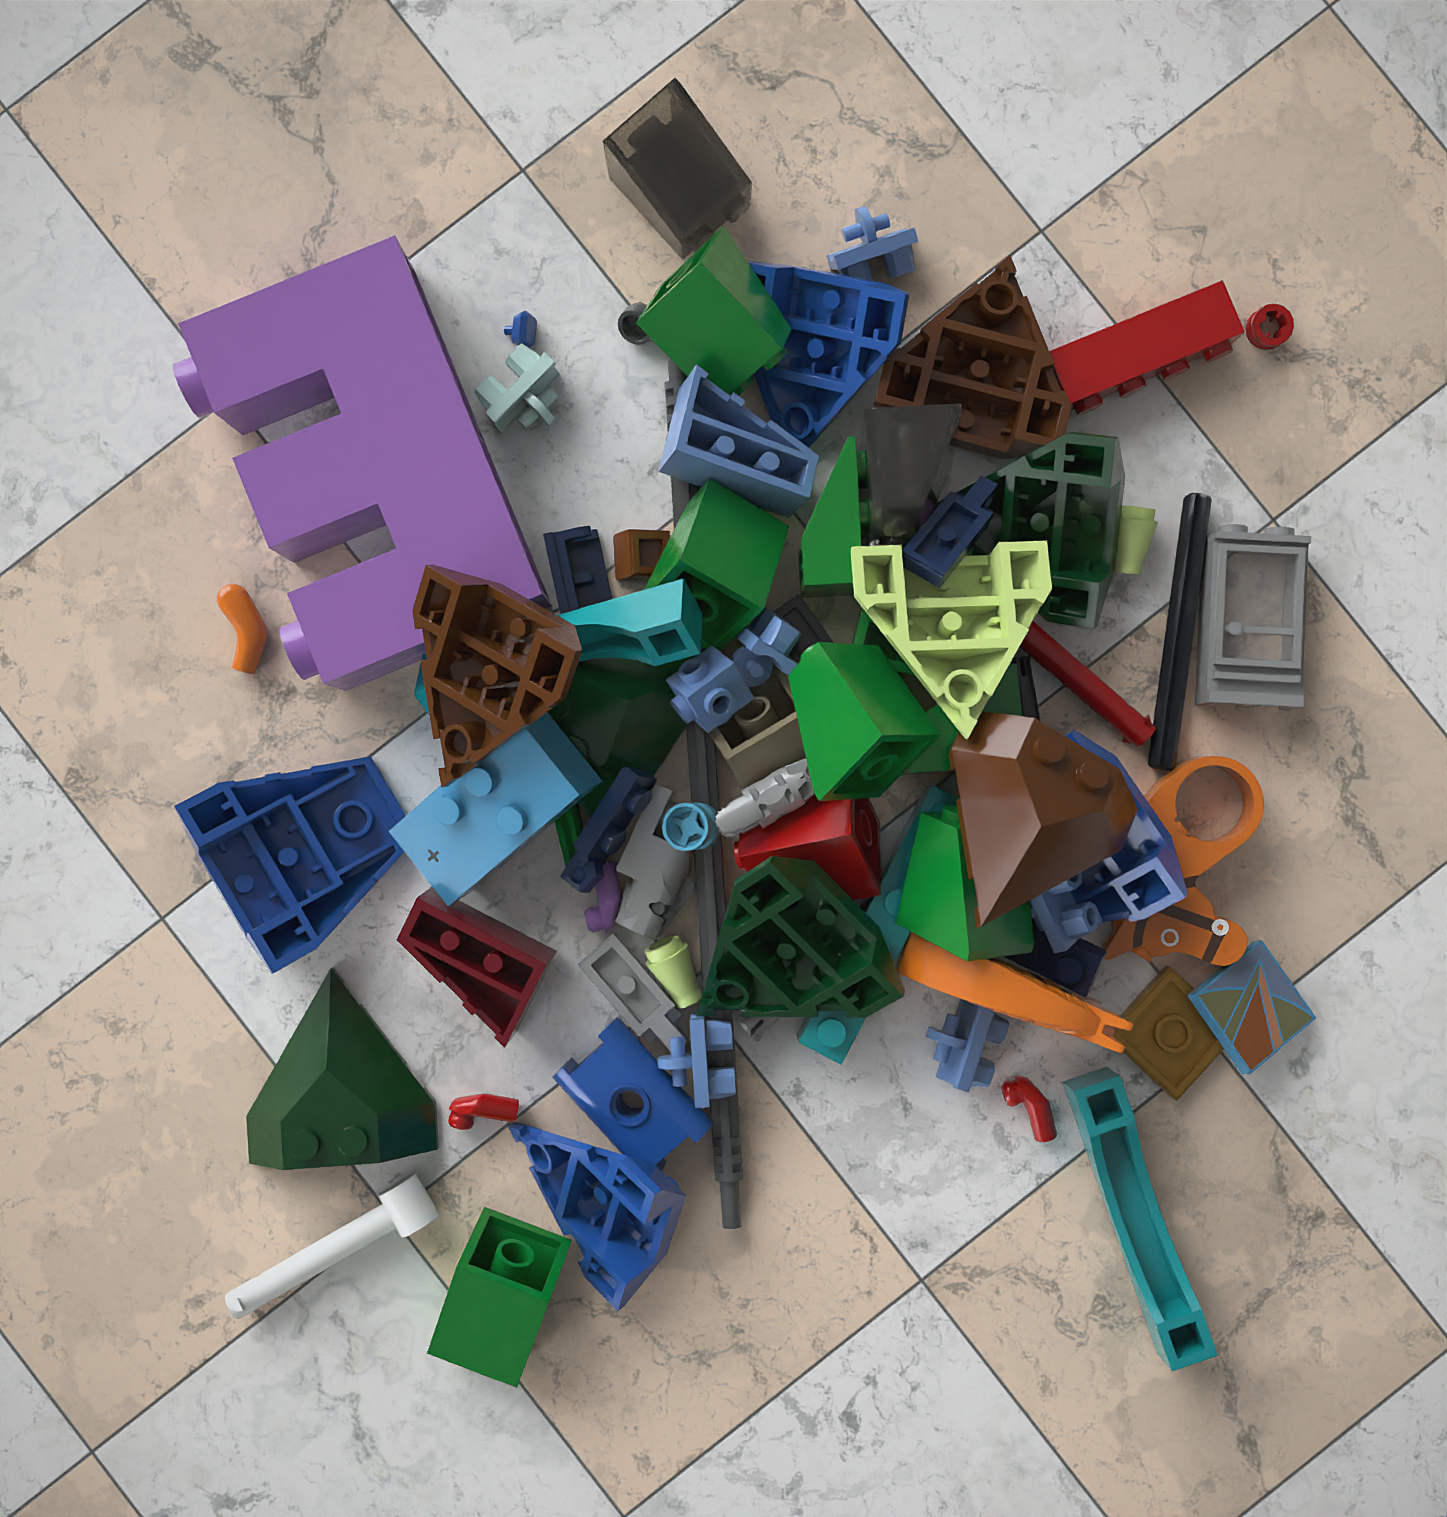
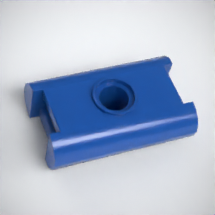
(627, 1065)

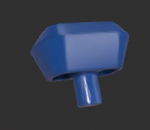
(523, 329)

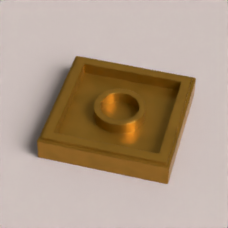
(1168, 1034)

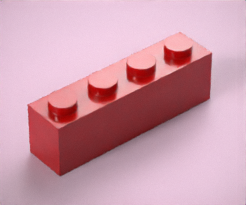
(1147, 346)

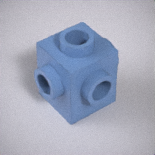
(708, 689)

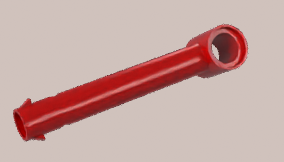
(1087, 686)

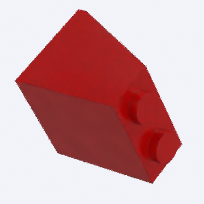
(833, 833)

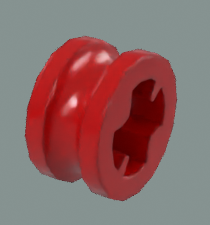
(1275, 312)

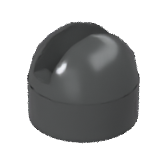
(627, 324)

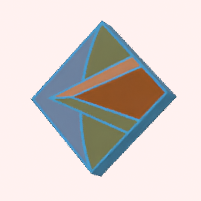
(1251, 1007)

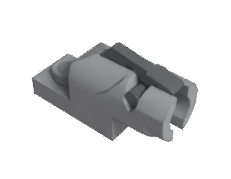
(657, 871)

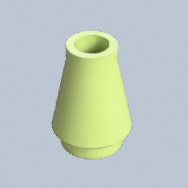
(1134, 538)
(674, 969)

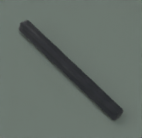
(1179, 631)

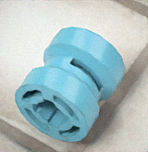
(681, 825)

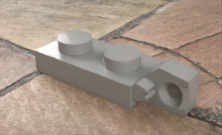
(632, 991)

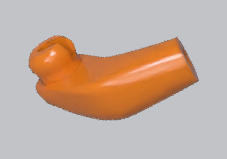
(248, 624)

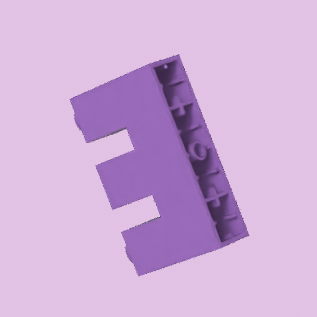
(393, 457)

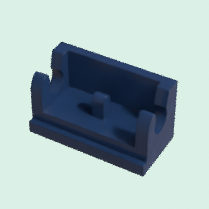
(577, 568)

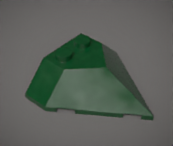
(1073, 501)
(620, 718)
(797, 948)
(339, 1093)

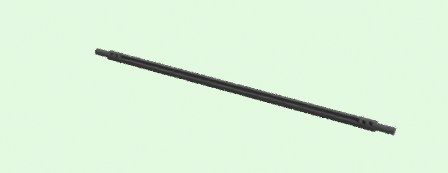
(710, 898)

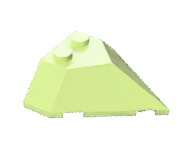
(963, 632)

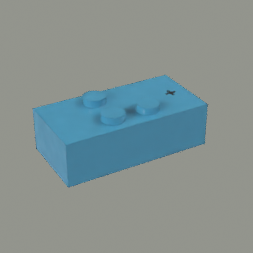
(494, 809)

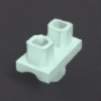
(534, 376)

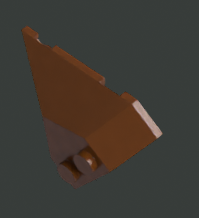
(990, 361)
(488, 664)
(1033, 809)

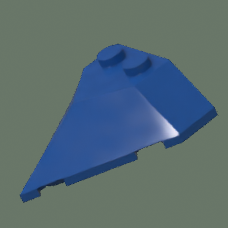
(836, 343)
(610, 1204)

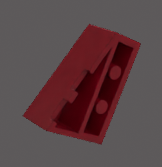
(478, 959)

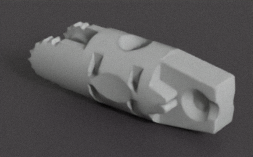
(767, 800)

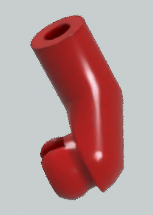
(481, 1105)
(1038, 1106)

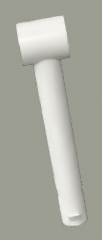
(403, 1207)

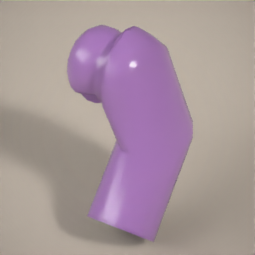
(609, 901)

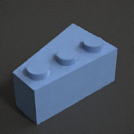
(730, 444)

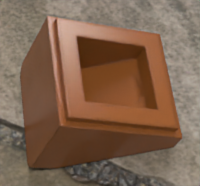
(638, 552)

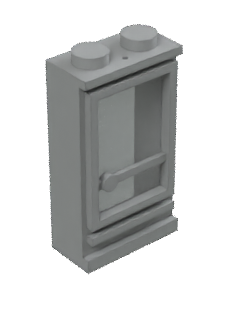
(1252, 618)

